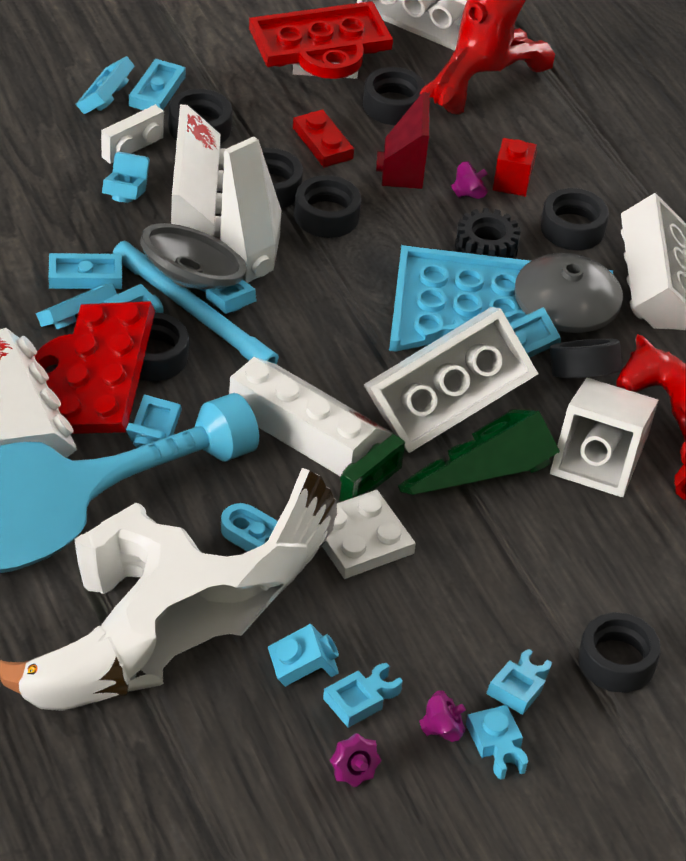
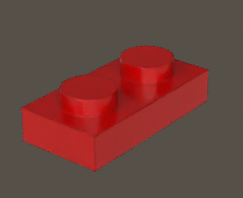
(323, 138)

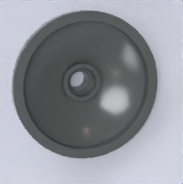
(192, 257)
(572, 289)

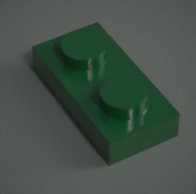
(373, 469)

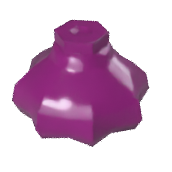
(469, 182)
(443, 717)
(355, 760)

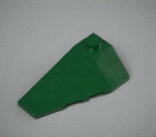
(502, 447)

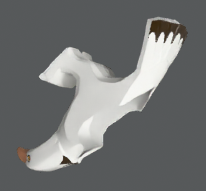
(174, 604)

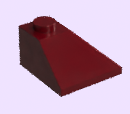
(406, 148)

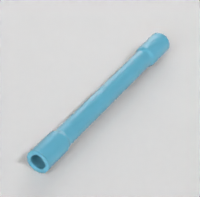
(142, 266)

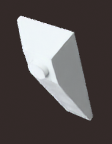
(250, 208)

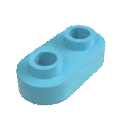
(255, 524)

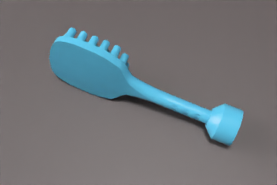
(49, 495)

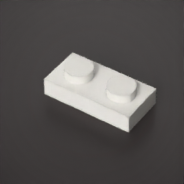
(132, 133)

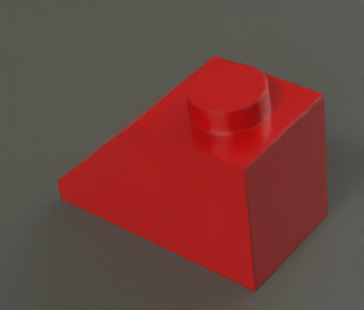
(514, 166)

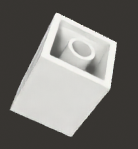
(603, 436)

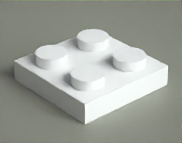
(366, 535)

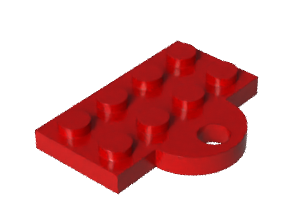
(322, 37)
(99, 365)

